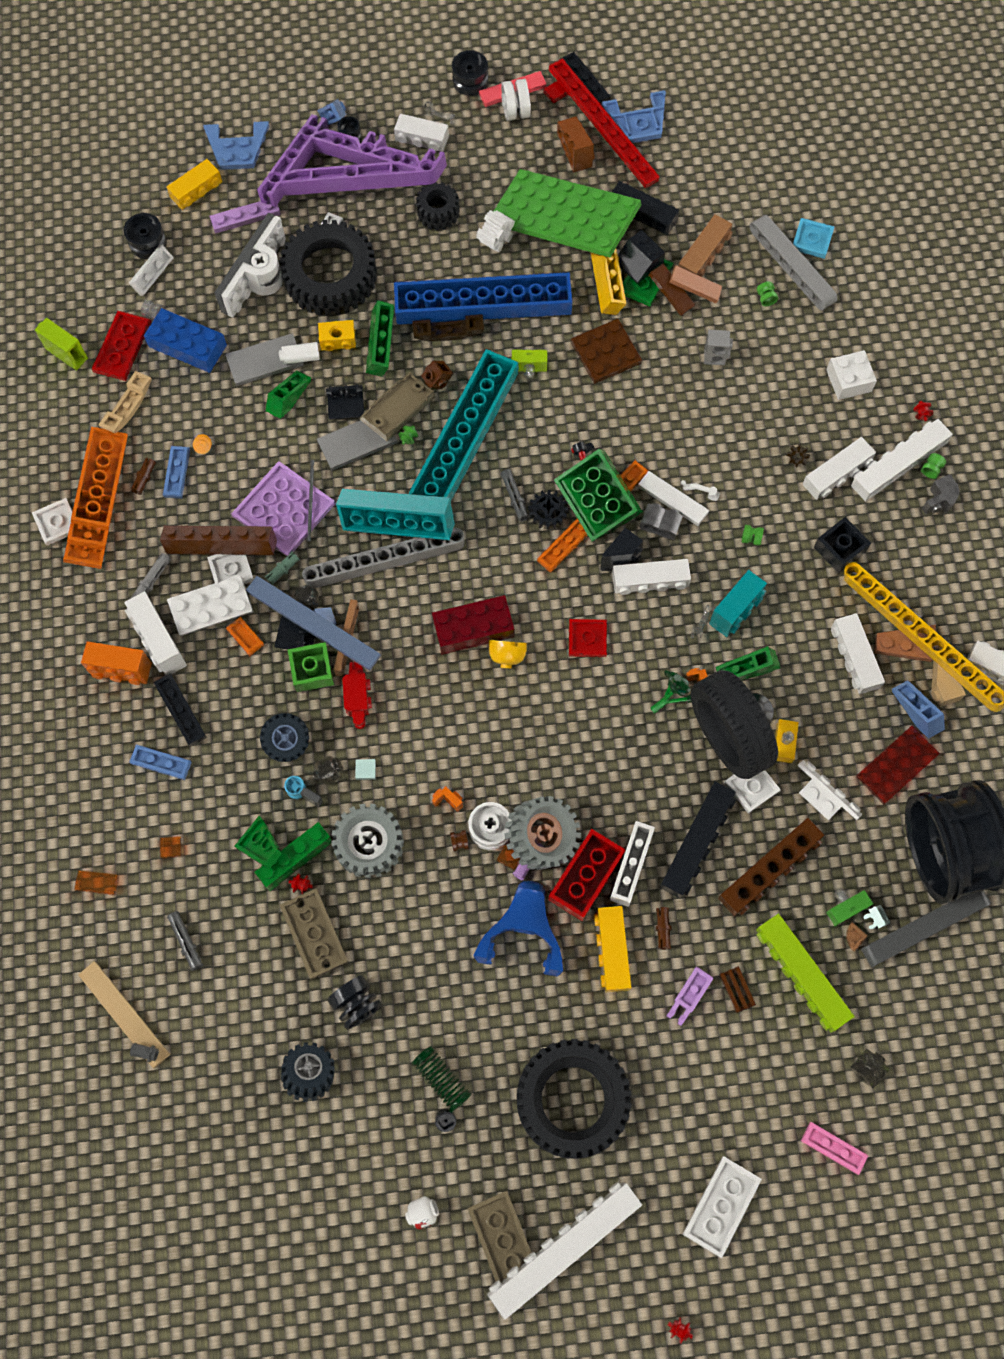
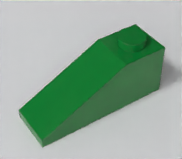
(286, 394)
(752, 664)

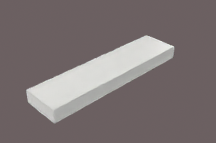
(673, 498)

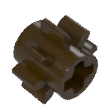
(793, 456)

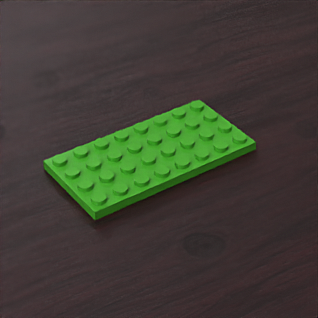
(567, 212)

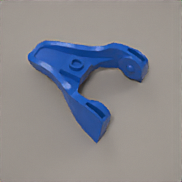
(524, 916)

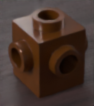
(437, 374)

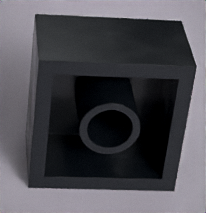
(842, 544)

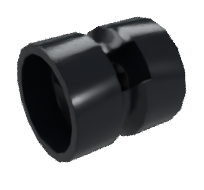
(350, 126)

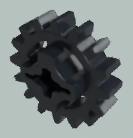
(540, 505)

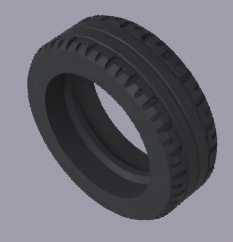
(734, 724)

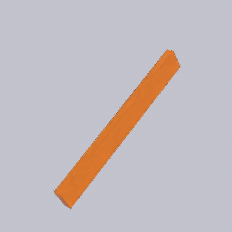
(575, 532)

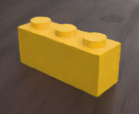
(194, 184)

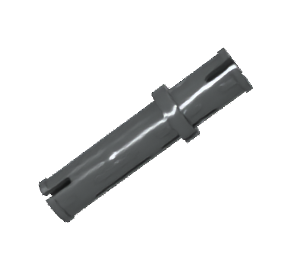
(521, 512)
(188, 948)

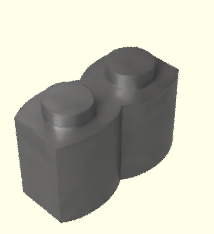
(661, 521)

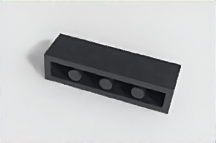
(652, 210)

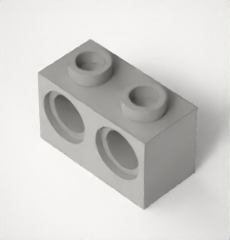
(717, 347)

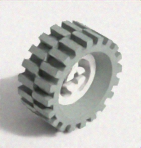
(352, 828)

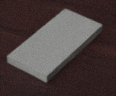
(260, 360)
(351, 444)

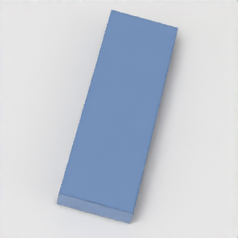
(176, 472)
(160, 762)

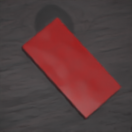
(121, 345)

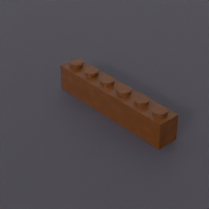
(218, 540)

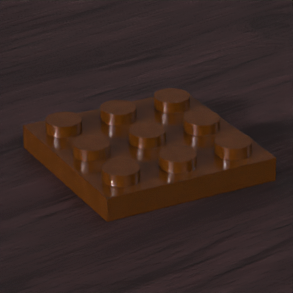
(606, 351)

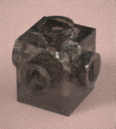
(870, 1068)

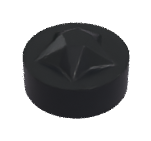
(445, 1120)

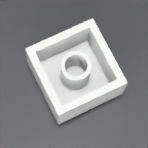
(851, 375)

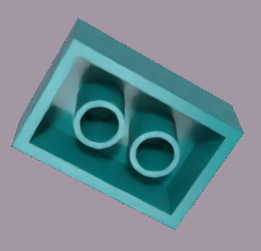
(738, 604)

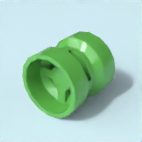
(767, 293)
(934, 464)
(748, 532)

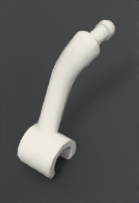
(713, 493)

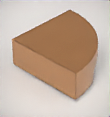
(855, 936)

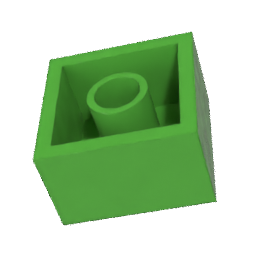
(311, 667)

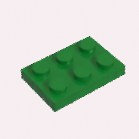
(646, 290)

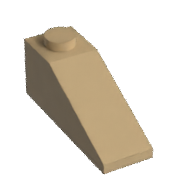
(944, 687)

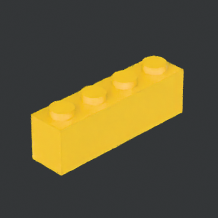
(609, 283)
(613, 949)

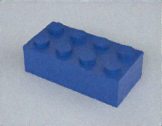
(185, 340)

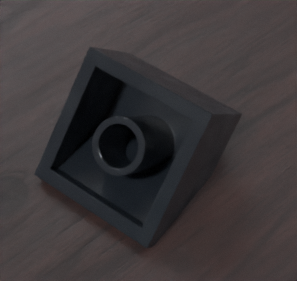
(640, 256)
(622, 551)

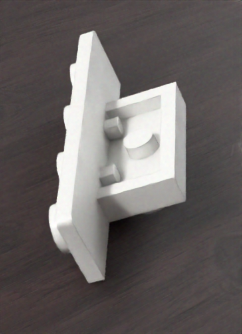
(824, 796)

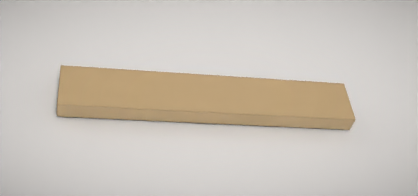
(121, 1010)

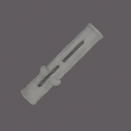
(153, 574)

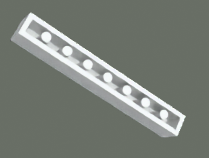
(563, 1250)

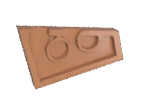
(899, 645)

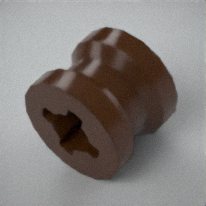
(459, 840)

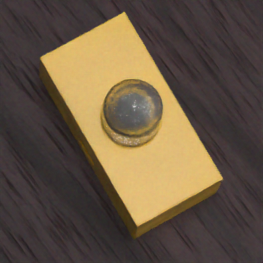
(786, 740)

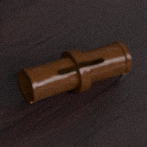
(143, 476)
(663, 928)

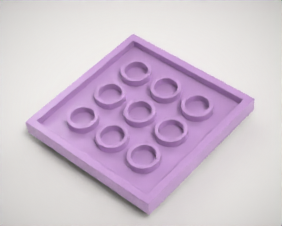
(283, 503)

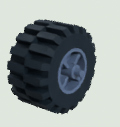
(284, 737)

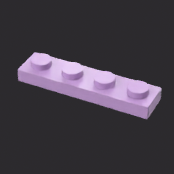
(242, 216)

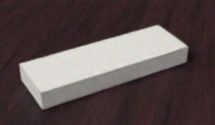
(151, 270)

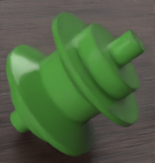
(408, 435)

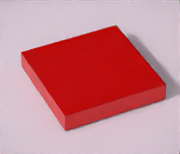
(587, 638)

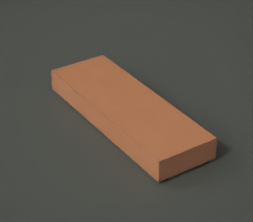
(695, 284)

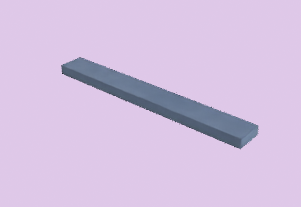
(313, 623)

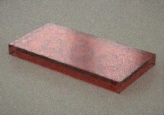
(897, 765)

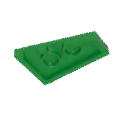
(259, 844)

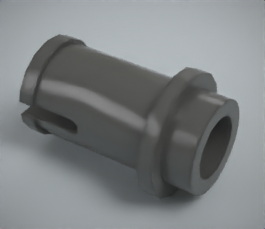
(145, 1052)

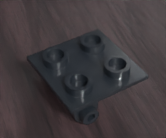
(345, 402)
(292, 635)

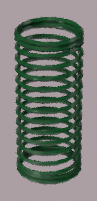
(459, 1100)

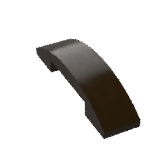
(448, 330)

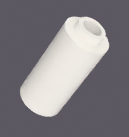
(299, 353)

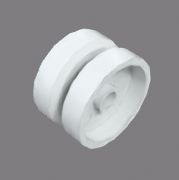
(515, 99)
(484, 815)

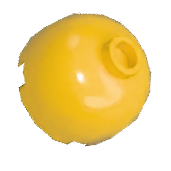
(507, 652)

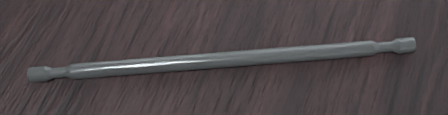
(310, 500)

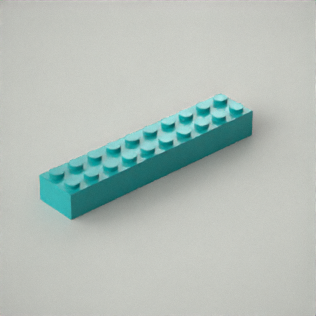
(466, 426)

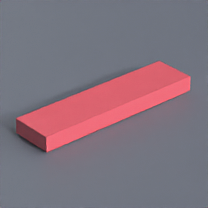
(493, 94)

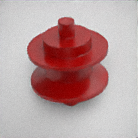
(923, 411)
(300, 884)
(680, 1330)

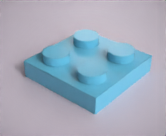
(813, 237)

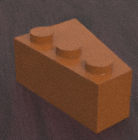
(576, 144)

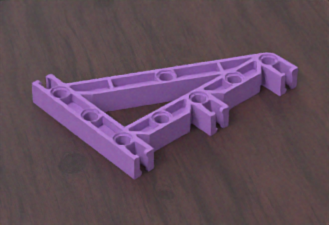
(375, 168)

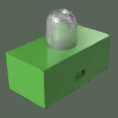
(848, 906)

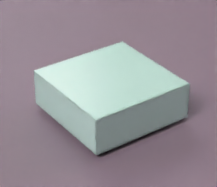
(365, 769)

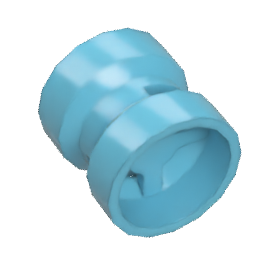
(291, 786)

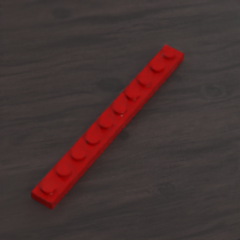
(604, 123)

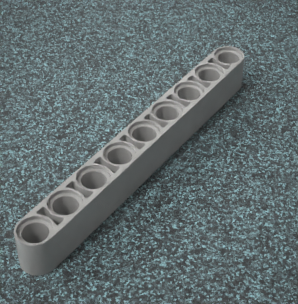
(376, 565)

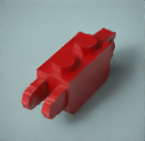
(356, 694)

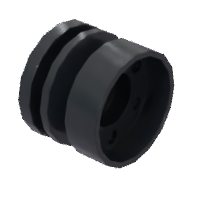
(353, 999)

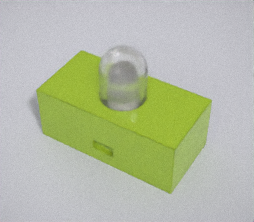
(530, 361)

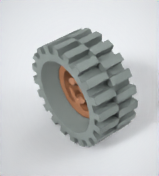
(557, 828)

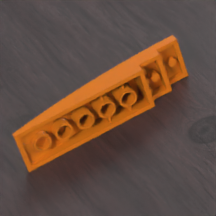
(95, 498)

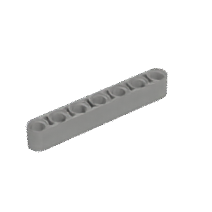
(793, 262)

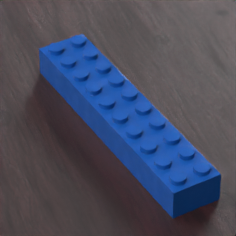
(490, 296)

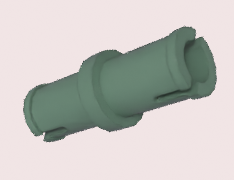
(282, 568)

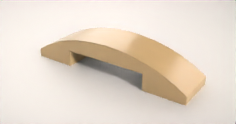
(128, 404)

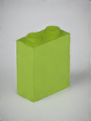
(61, 344)

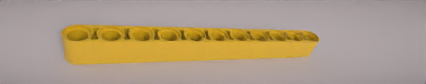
(925, 644)

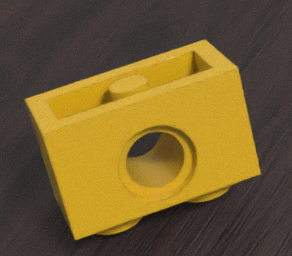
(330, 330)

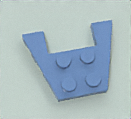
(639, 124)
(239, 151)

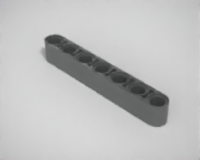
(924, 927)

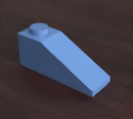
(333, 111)
(920, 709)

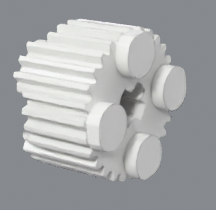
(495, 230)

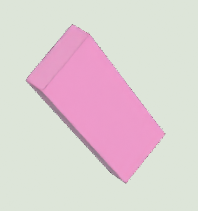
(834, 1148)

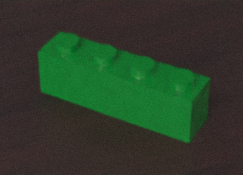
(380, 338)
(295, 856)

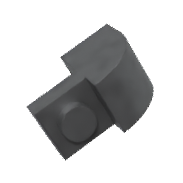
(945, 495)

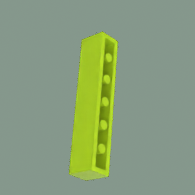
(805, 973)

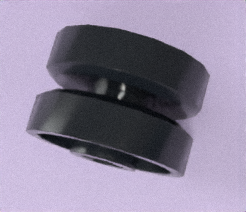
(470, 72)
(144, 234)

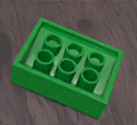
(598, 495)

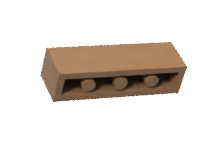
(707, 245)

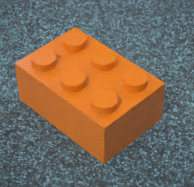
(116, 663)

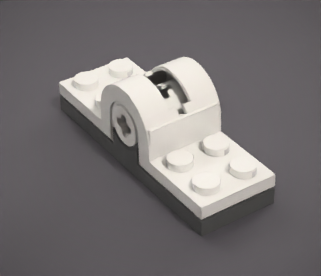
(255, 268)

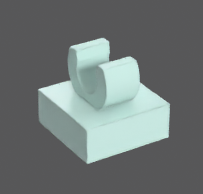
(879, 917)

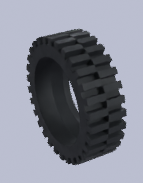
(335, 295)
(616, 1099)

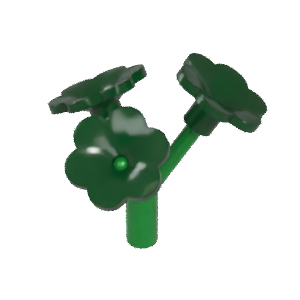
(676, 685)

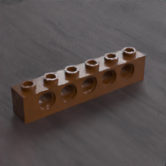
(807, 831)

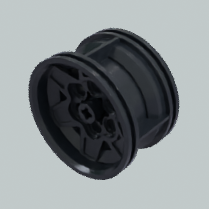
(957, 840)

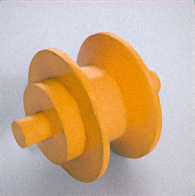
(202, 444)

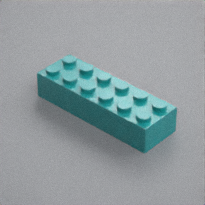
(395, 514)

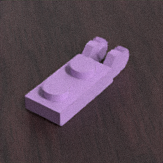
(691, 993)

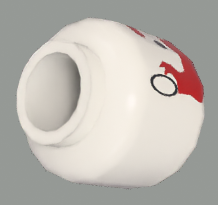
(422, 1212)

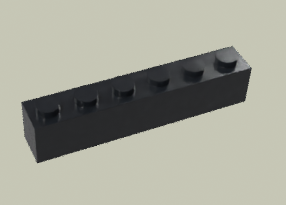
(698, 839)

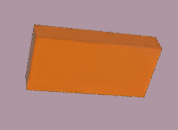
(245, 636)

